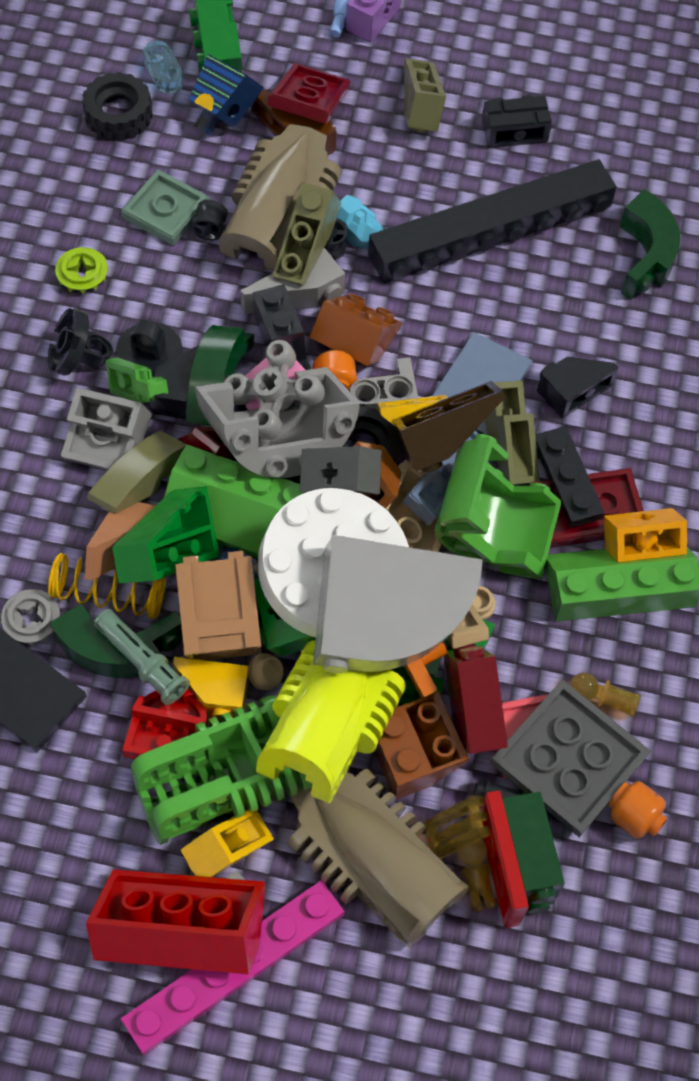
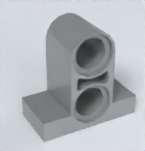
(385, 387)

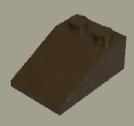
(442, 427)

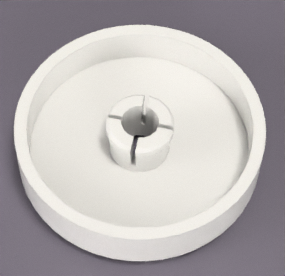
(296, 542)

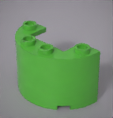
(493, 518)

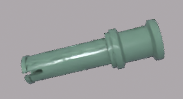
(152, 667)

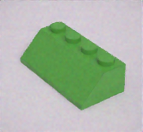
(238, 498)
(599, 586)

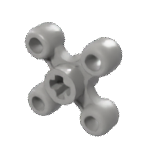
(275, 389)

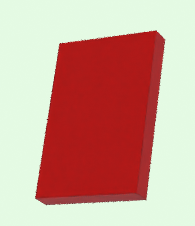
(504, 862)

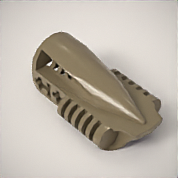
(271, 189)
(375, 855)

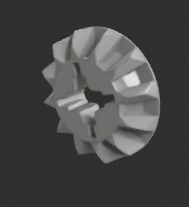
(26, 603)

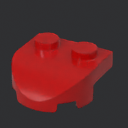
(159, 724)

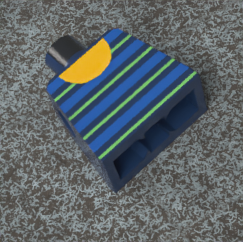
(222, 94)

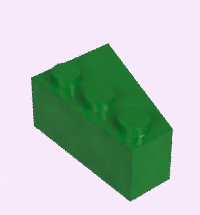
(215, 32)
(172, 530)

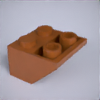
(355, 328)
(419, 746)

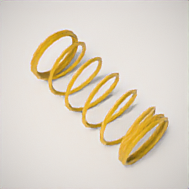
(55, 588)

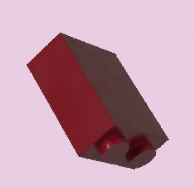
(475, 698)

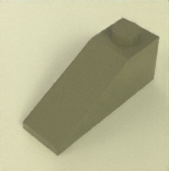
(422, 95)

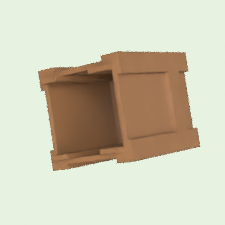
(218, 607)

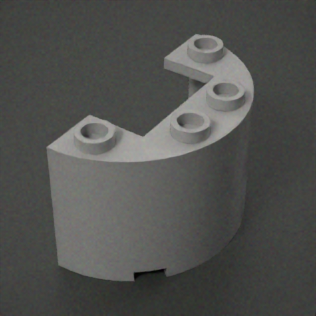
(302, 425)

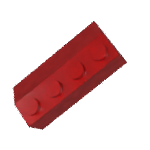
(177, 921)

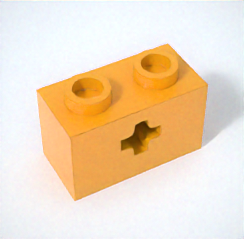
(645, 535)

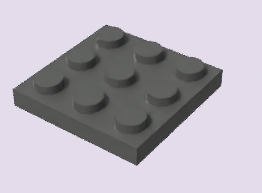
(571, 757)

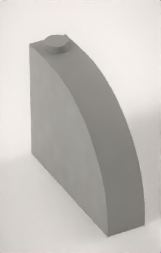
(388, 603)

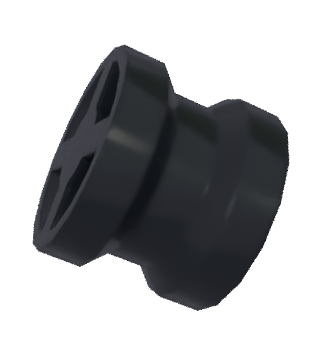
(209, 220)
(339, 246)

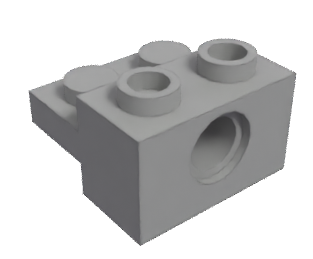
(103, 428)

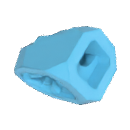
(358, 221)

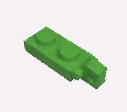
(133, 381)

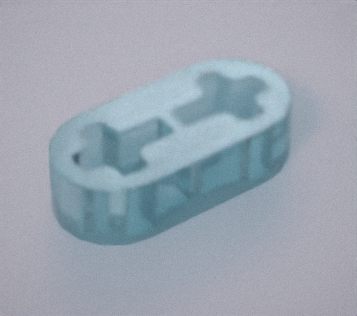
(167, 65)

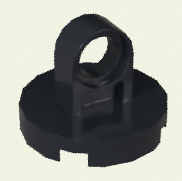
(74, 344)
(149, 344)

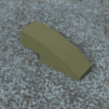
(515, 434)
(137, 473)

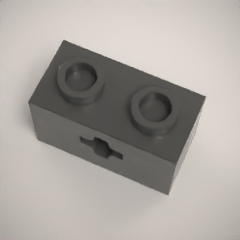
(342, 468)

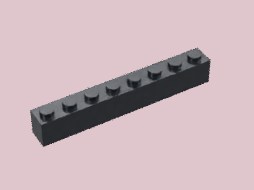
(491, 221)

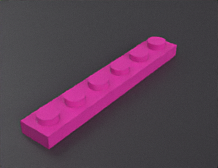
(202, 990)

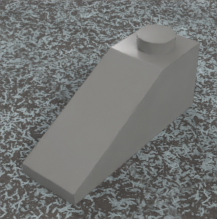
(323, 283)

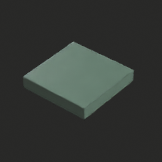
(164, 207)

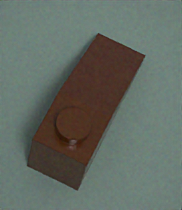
(278, 120)

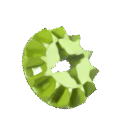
(70, 262)

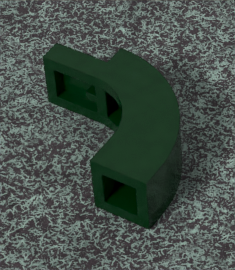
(659, 234)
(214, 362)
(95, 651)

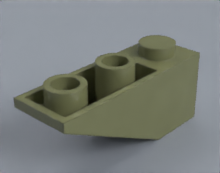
(307, 233)

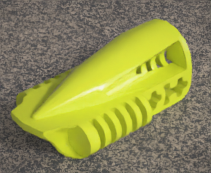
(328, 721)

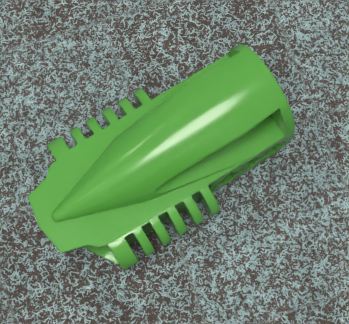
(226, 772)

